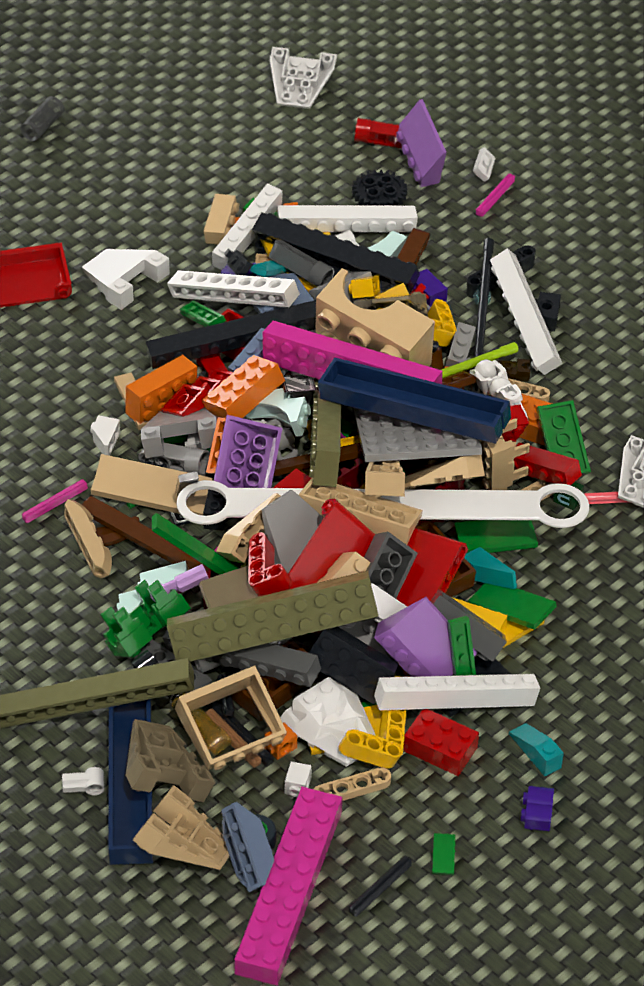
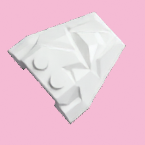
(325, 715)

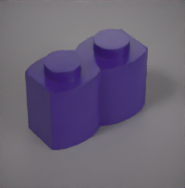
(538, 808)

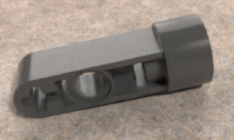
(300, 263)

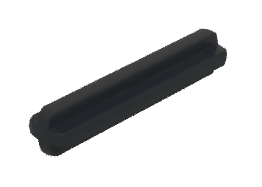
(227, 702)

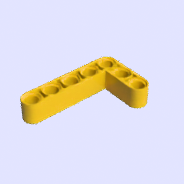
(444, 324)
(376, 750)

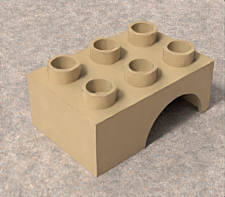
(390, 330)

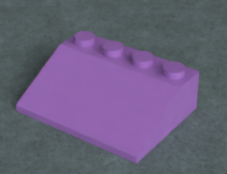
(422, 145)
(247, 453)
(418, 640)

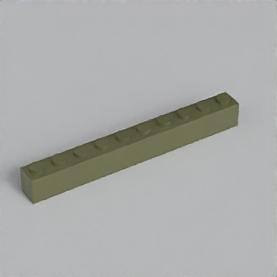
(96, 692)

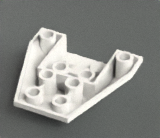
(299, 79)
(632, 472)

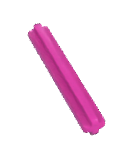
(498, 191)
(54, 501)

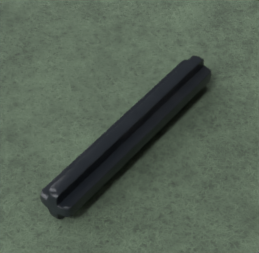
(380, 886)

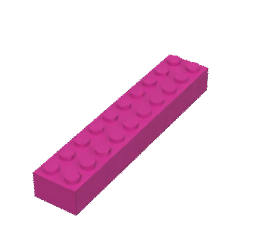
(312, 354)
(288, 886)

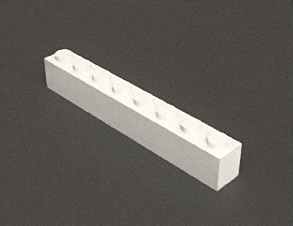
(353, 218)
(525, 311)
(456, 691)

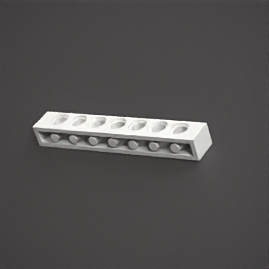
(233, 288)

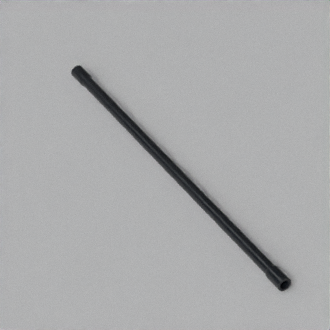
(488, 247)

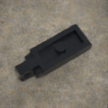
(238, 262)

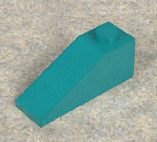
(490, 569)
(539, 748)

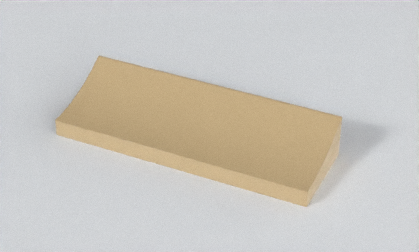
(143, 485)
(376, 513)

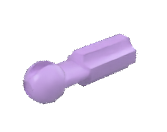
(186, 580)

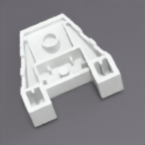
(116, 267)

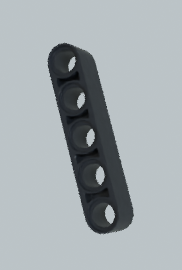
(525, 257)

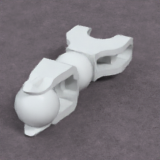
(493, 381)

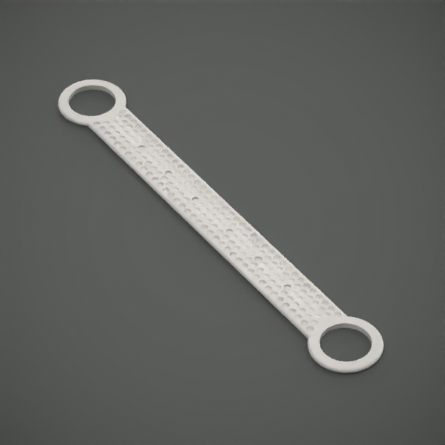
(434, 503)

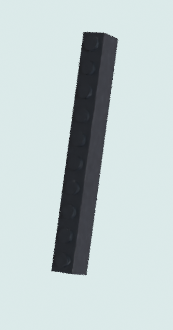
(336, 251)
(226, 335)

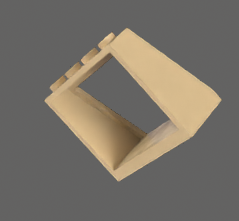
(245, 679)

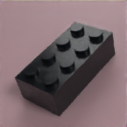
(352, 662)

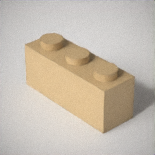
(220, 218)

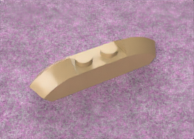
(84, 531)

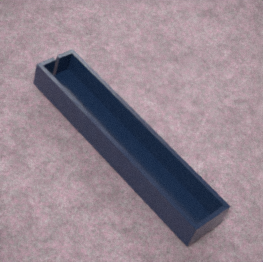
(415, 400)
(127, 807)

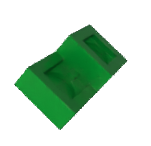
(443, 854)

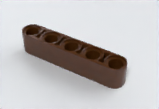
(414, 246)

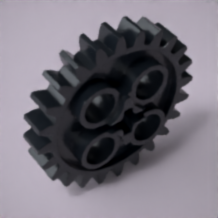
(379, 189)

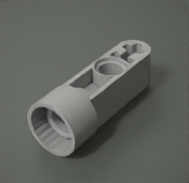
(181, 458)

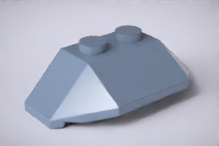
(247, 846)

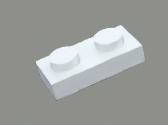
(484, 164)

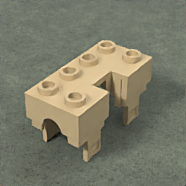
(499, 461)

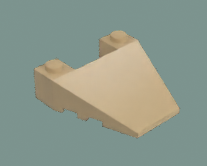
(443, 471)
(235, 542)
(187, 836)

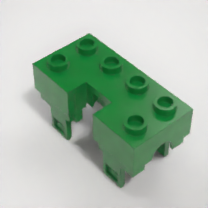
(134, 630)

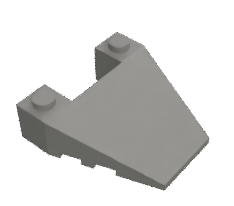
(169, 425)
(289, 527)

